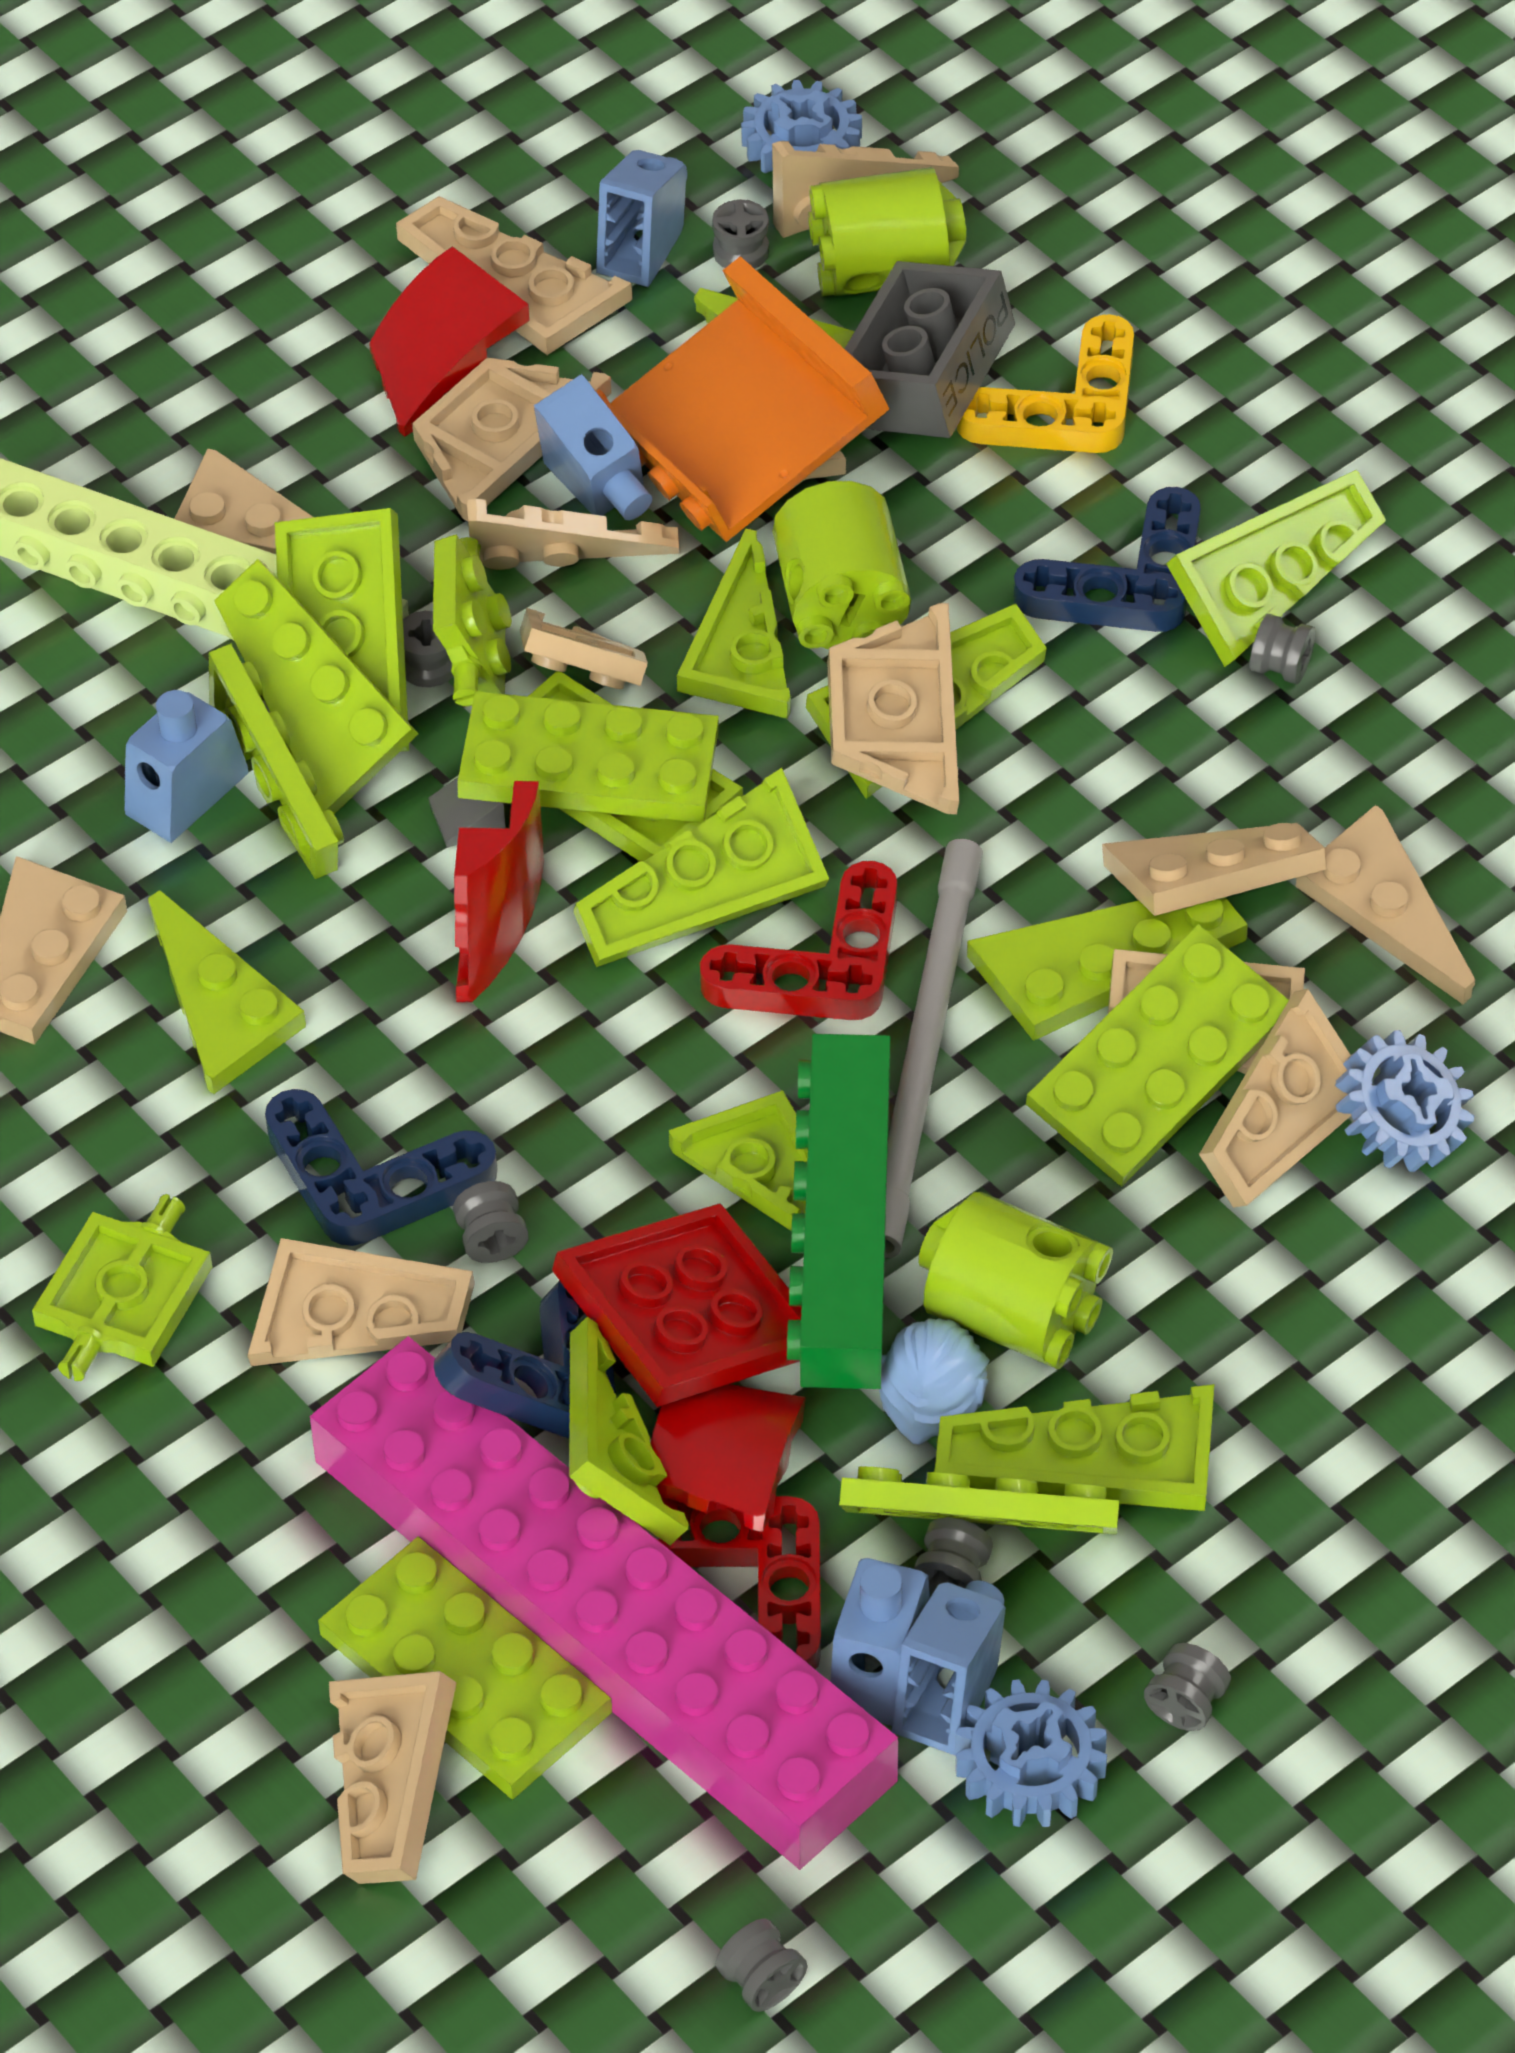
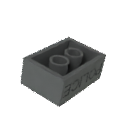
(932, 343)

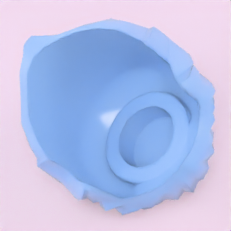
(931, 1374)

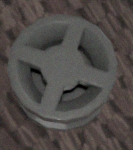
(740, 231)
(1282, 648)
(425, 656)
(490, 1221)
(954, 1552)
(1187, 1686)
(761, 1965)

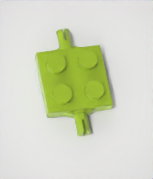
(469, 619)
(122, 1288)

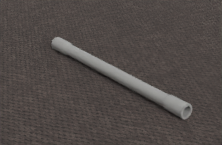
(955, 892)

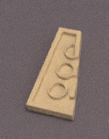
(560, 293)

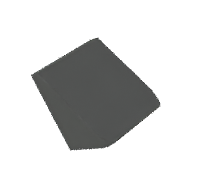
(457, 812)

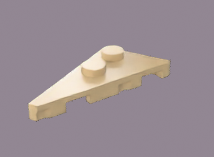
(800, 169)
(235, 503)
(560, 537)
(1382, 896)

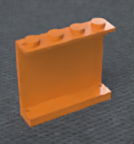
(746, 407)

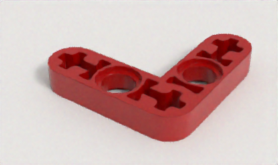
(840, 967)
(764, 1551)

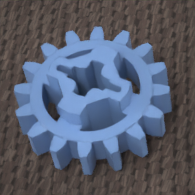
(801, 118)
(1404, 1101)
(1032, 1757)

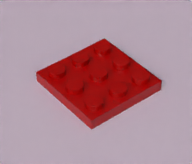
(683, 1302)

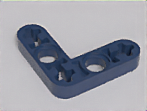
(1146, 582)
(370, 1190)
(486, 1370)

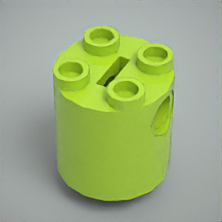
(881, 220)
(840, 563)
(1013, 1277)

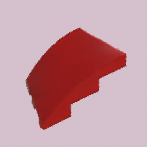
(441, 332)
(496, 890)
(727, 1449)

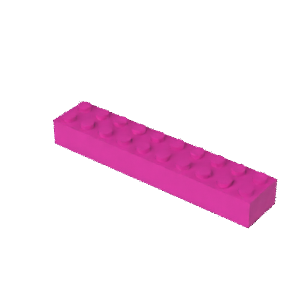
(611, 1601)

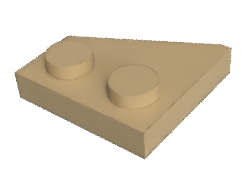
(556, 647)

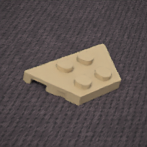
(487, 428)
(897, 709)

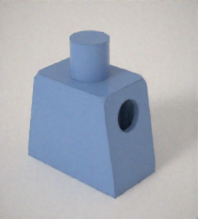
(634, 196)
(591, 451)
(180, 764)
(875, 1621)
(955, 1632)

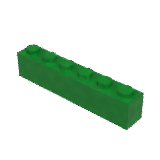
(843, 1212)

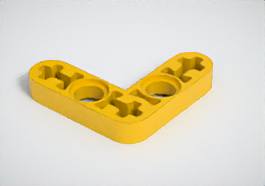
(1083, 407)

